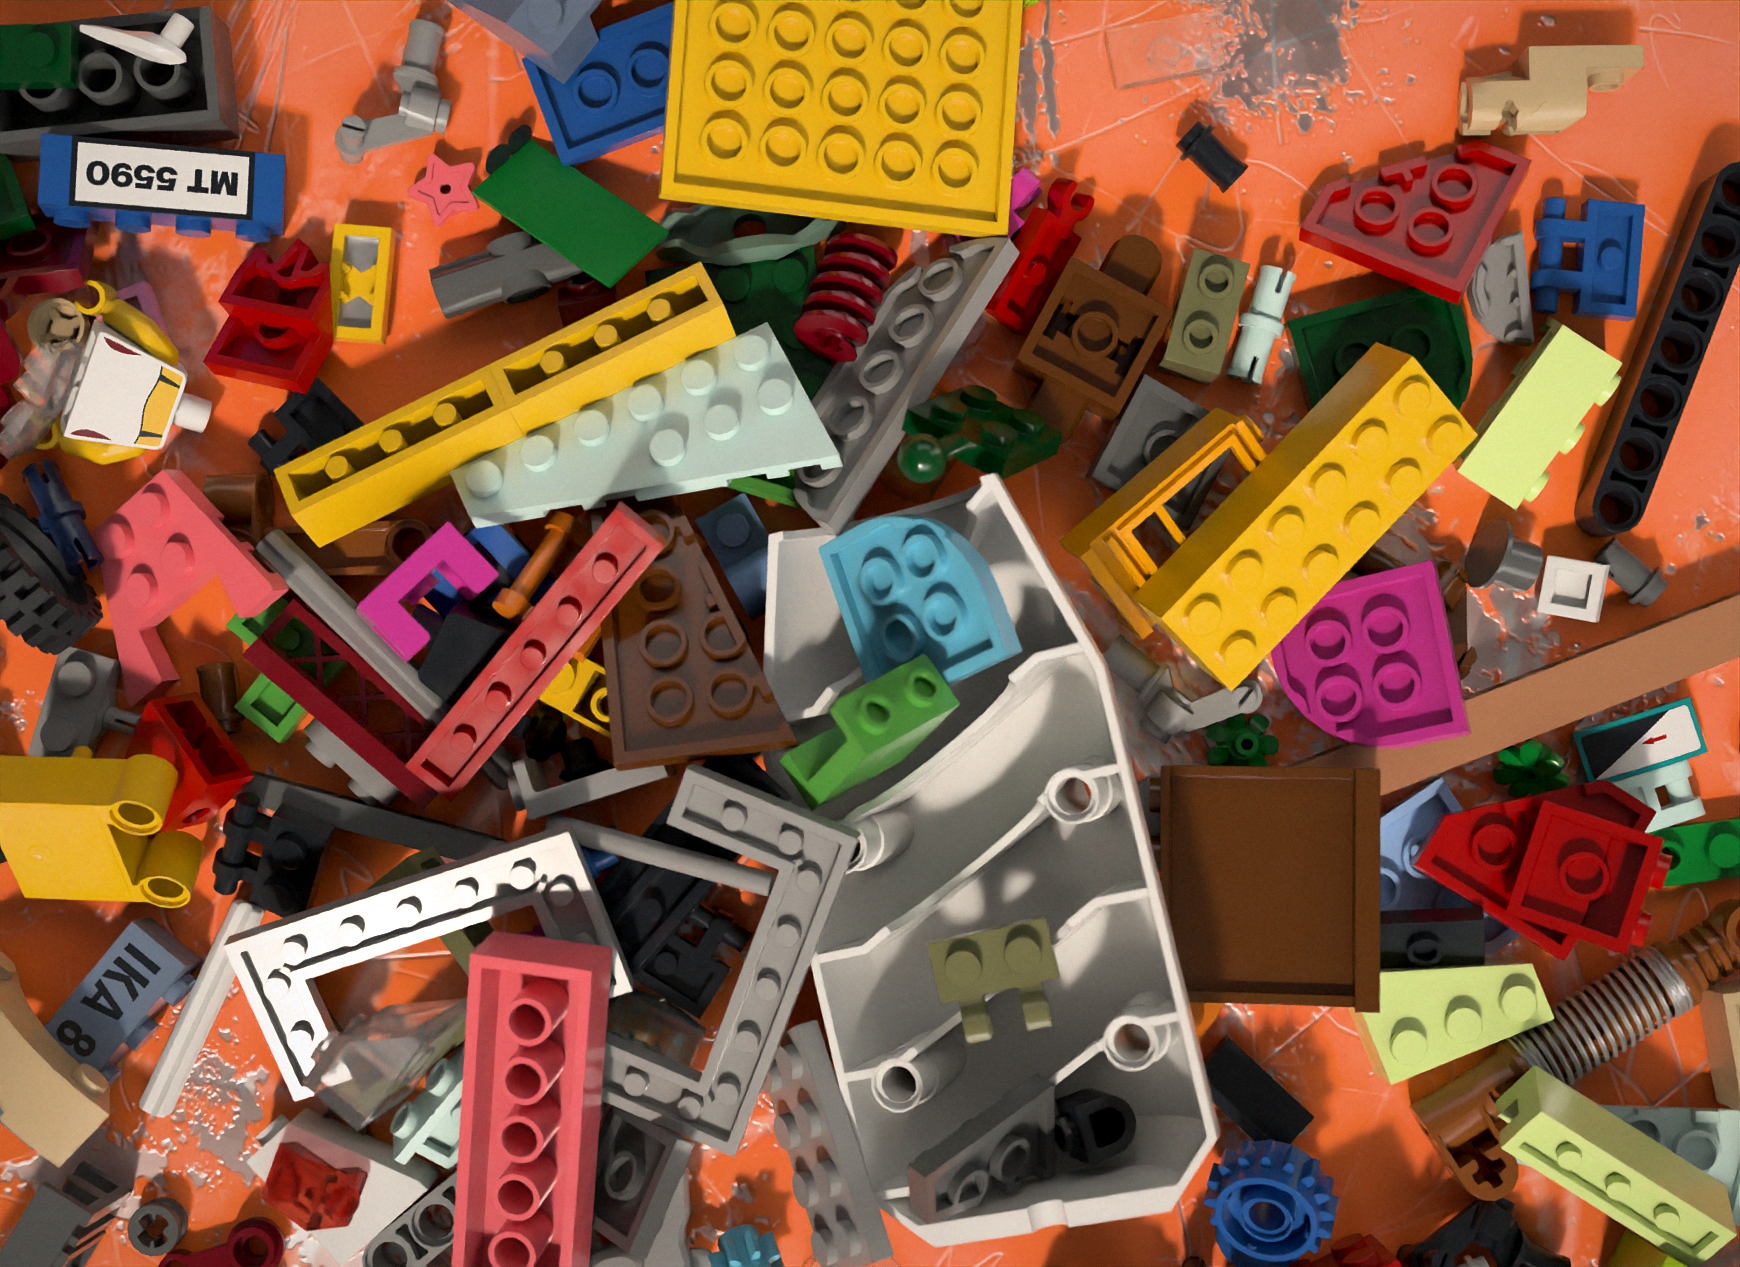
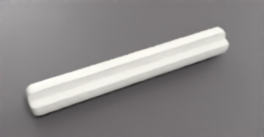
(197, 1015)

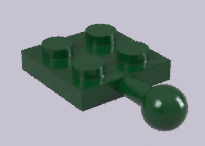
(976, 431)

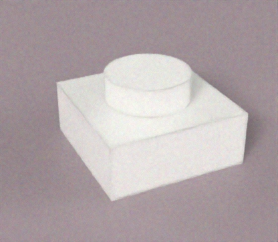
(1573, 588)

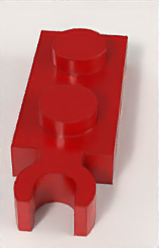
(1044, 250)

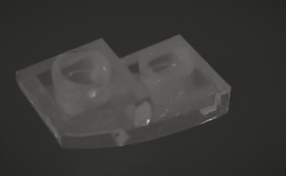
(46, 390)

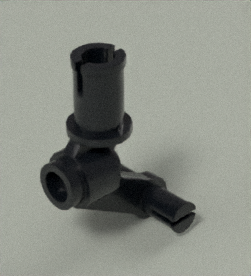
(1486, 1225)

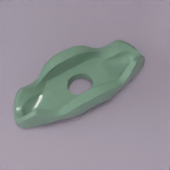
(708, 235)

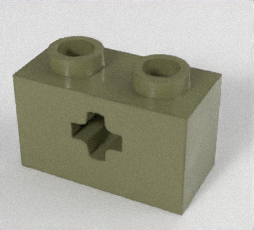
(1202, 317)

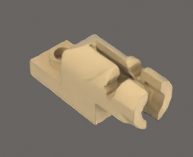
(1544, 88)

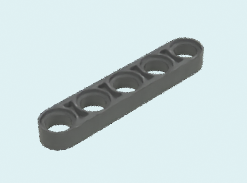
(376, 821)

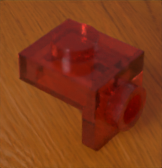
(312, 1189)

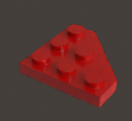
(1420, 216)
(1483, 848)

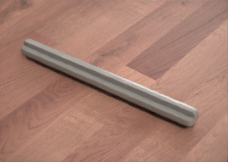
(340, 614)

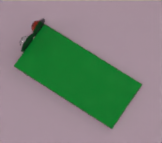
(566, 209)

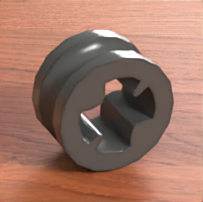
(174, 1232)

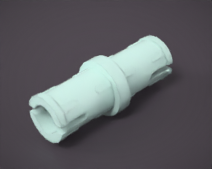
(1261, 325)

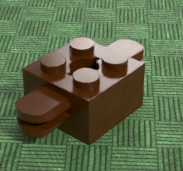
(1094, 336)

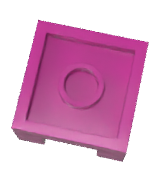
(414, 578)

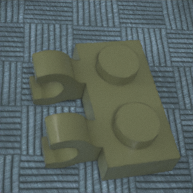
(995, 961)

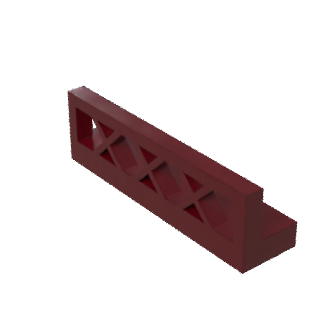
(331, 708)

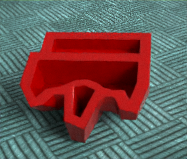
(276, 321)

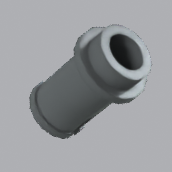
(1631, 573)

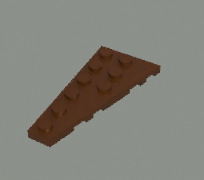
(679, 661)

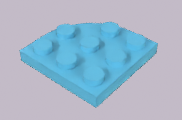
(917, 591)

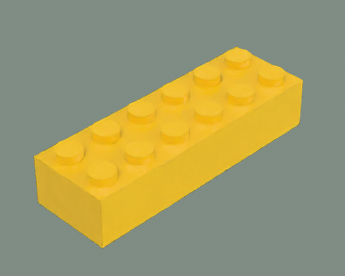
(1306, 514)

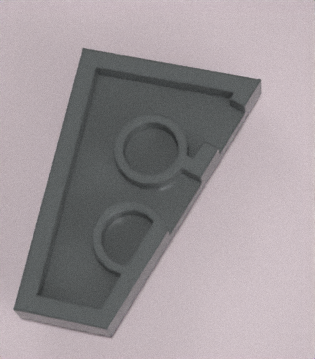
(987, 1153)

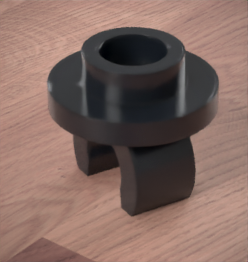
(542, 733)

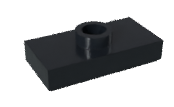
(1432, 937)

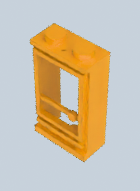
(1105, 536)

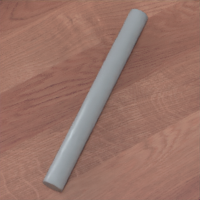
(667, 856)

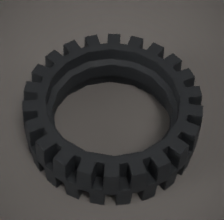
(36, 589)

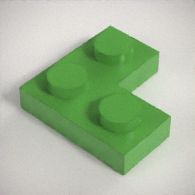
(264, 701)

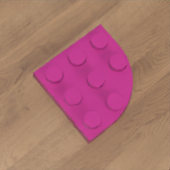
(1377, 662)

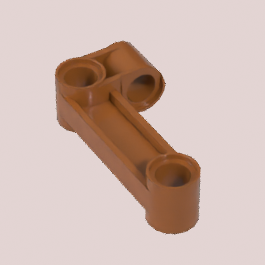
(248, 514)

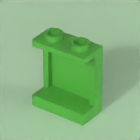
(873, 732)

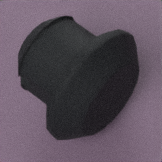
(580, 760)

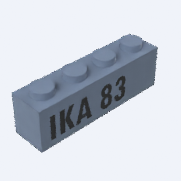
(123, 996)

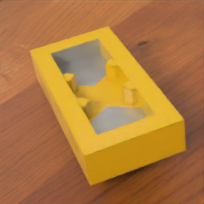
(361, 282)

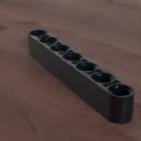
(1649, 370)

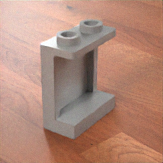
(532, 792)

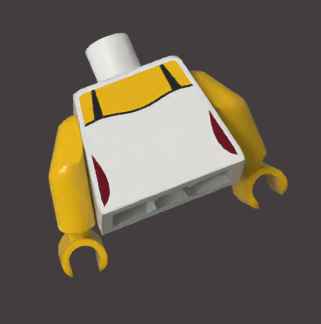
(124, 387)

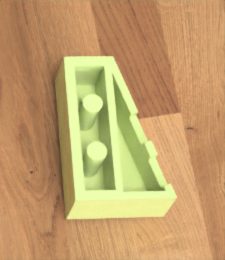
(1538, 415)
(1448, 1013)

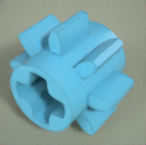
(746, 1248)

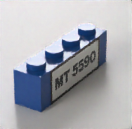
(162, 187)

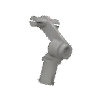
(420, 106)
(1165, 707)

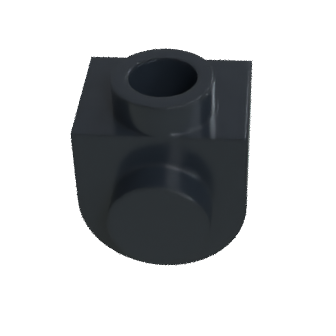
(1093, 1125)

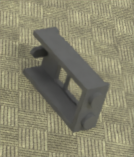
(65, 1224)

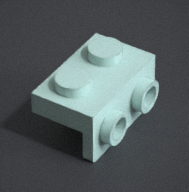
(433, 1119)

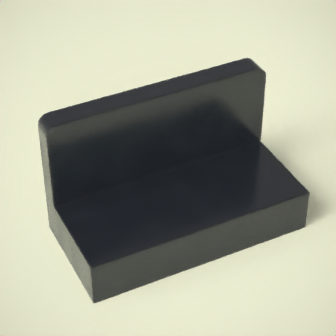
(1252, 1095)

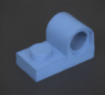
(741, 550)

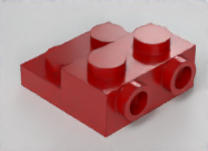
(1589, 878)

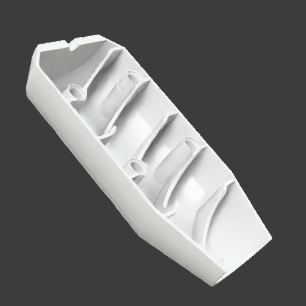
(980, 835)

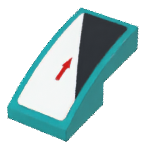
(1641, 741)

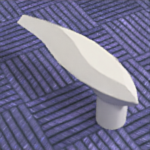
(158, 48)

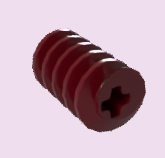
(845, 296)

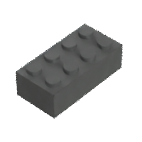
(132, 96)

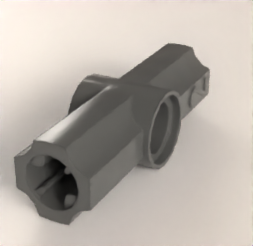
(508, 271)

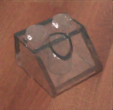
(381, 1057)

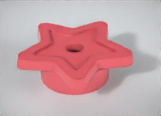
(445, 205)

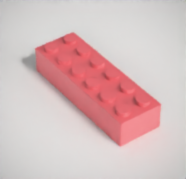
(530, 1102)

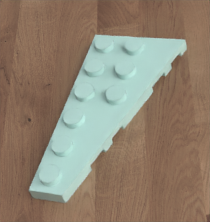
(669, 435)

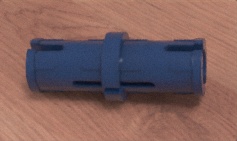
(62, 517)

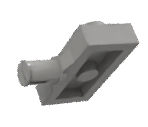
(80, 705)

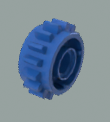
(1271, 1200)

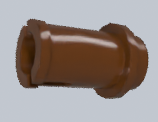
(220, 694)

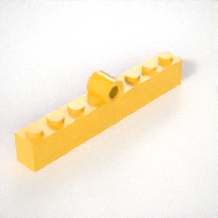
(542, 383)

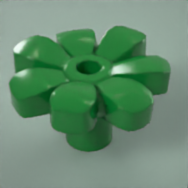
(1231, 736)
(1530, 769)

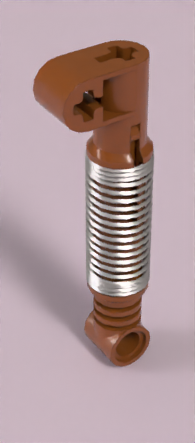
(1582, 1032)

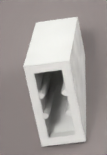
(387, 1190)

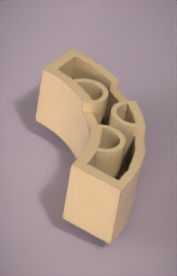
(42, 1089)

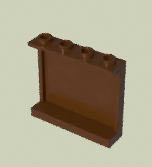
(1272, 882)

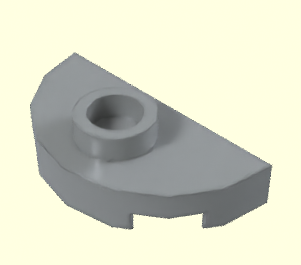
(1501, 292)

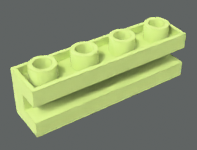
(1615, 1167)

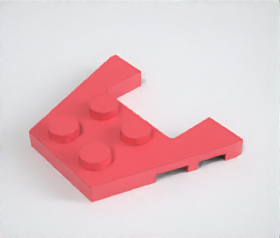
(158, 557)

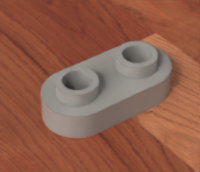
(365, 781)

